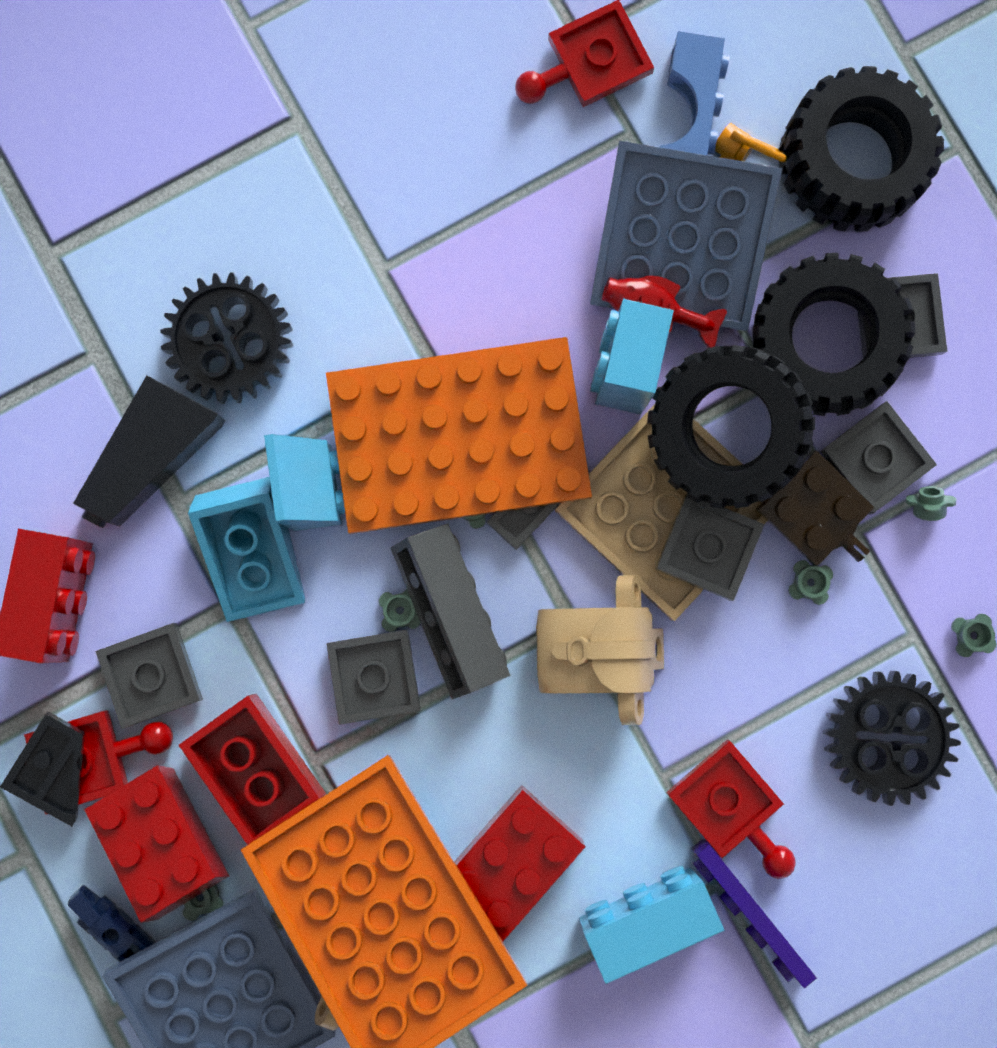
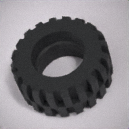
(890, 110)
(866, 292)
(673, 426)

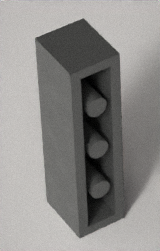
(450, 611)

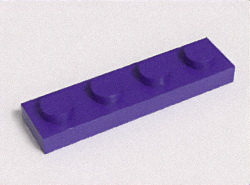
(761, 927)

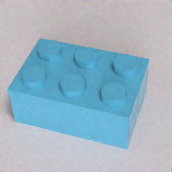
(631, 356)
(650, 923)

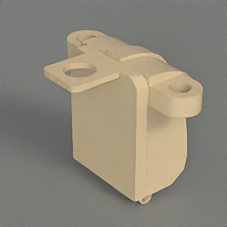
(602, 650)

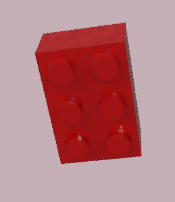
(44, 597)
(252, 768)
(156, 843)
(517, 859)

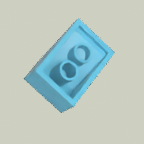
(304, 482)
(246, 550)

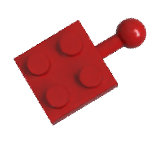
(596, 56)
(102, 753)
(729, 803)

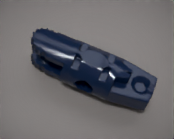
(108, 924)

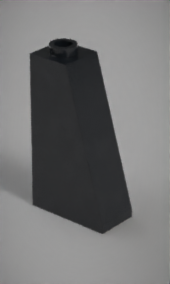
(144, 451)

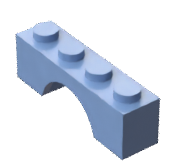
(695, 74)

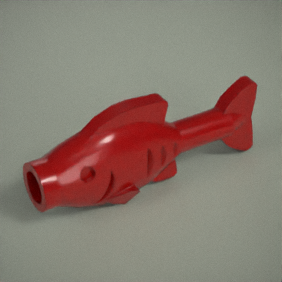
(661, 293)

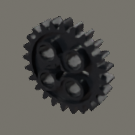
(258, 323)
(888, 772)

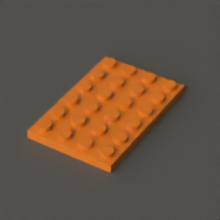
(458, 435)
(383, 915)

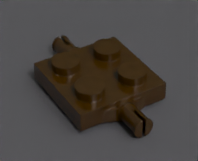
(818, 511)

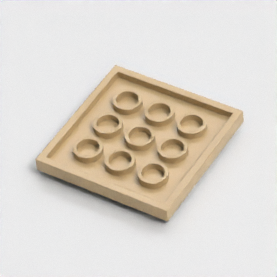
(636, 510)

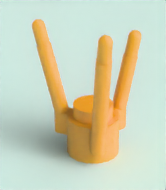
(738, 144)

